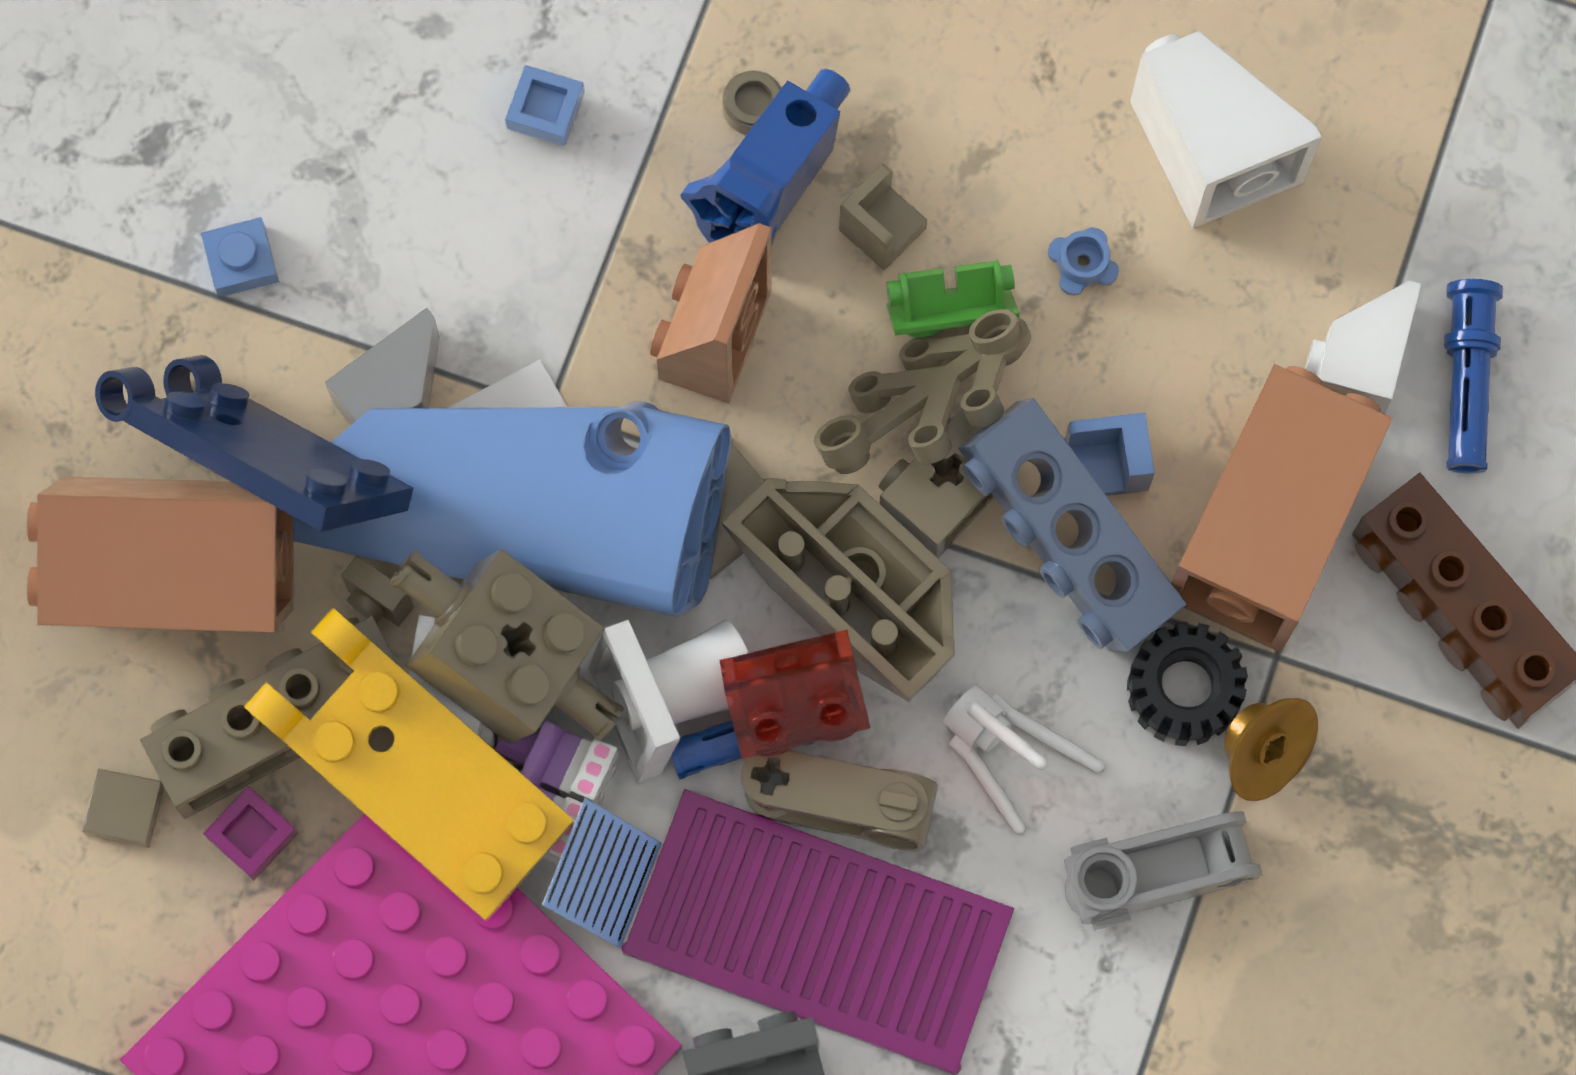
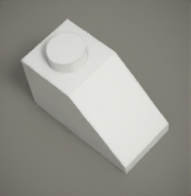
(1367, 346)

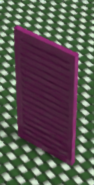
(819, 931)

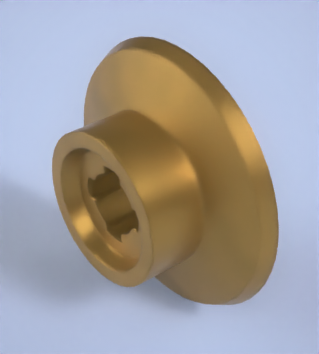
(1269, 746)

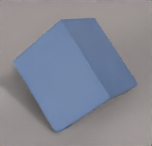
(1114, 451)

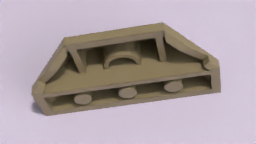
(852, 570)

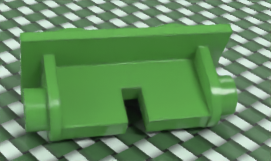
(923, 306)

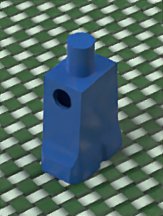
(772, 161)

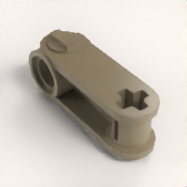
(843, 798)

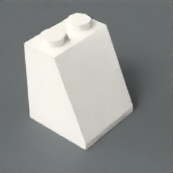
(1218, 128)

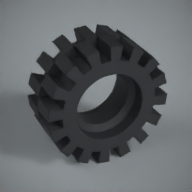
(1192, 646)

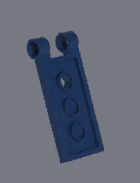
(252, 445)

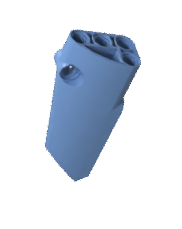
(552, 494)

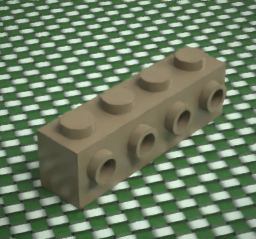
(224, 745)

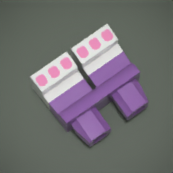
(564, 770)

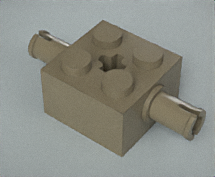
(476, 621)

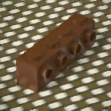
(1467, 601)

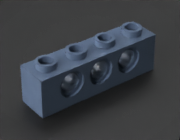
(1142, 591)

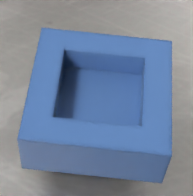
(545, 105)
(239, 257)

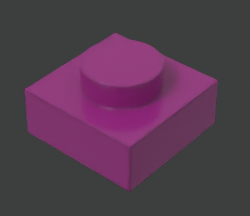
(250, 833)

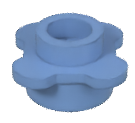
(1088, 244)

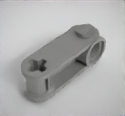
(1160, 868)

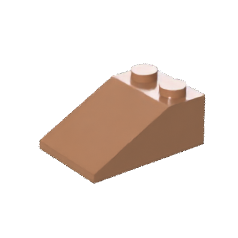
(716, 314)

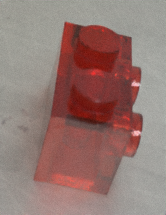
(794, 695)

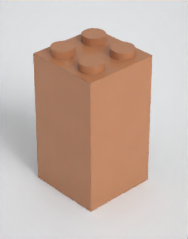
(1280, 506)
(159, 556)

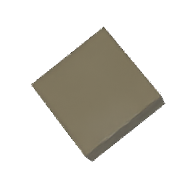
(123, 808)

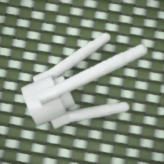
(985, 722)

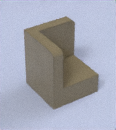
(880, 218)

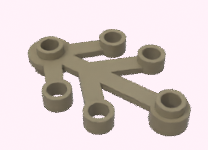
(992, 344)

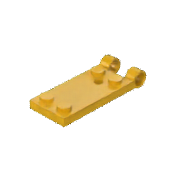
(437, 785)

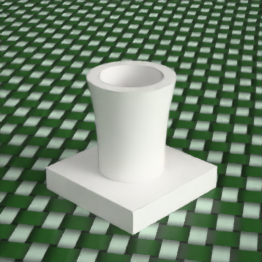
(661, 689)

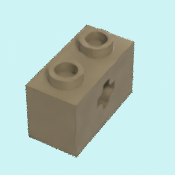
(930, 512)

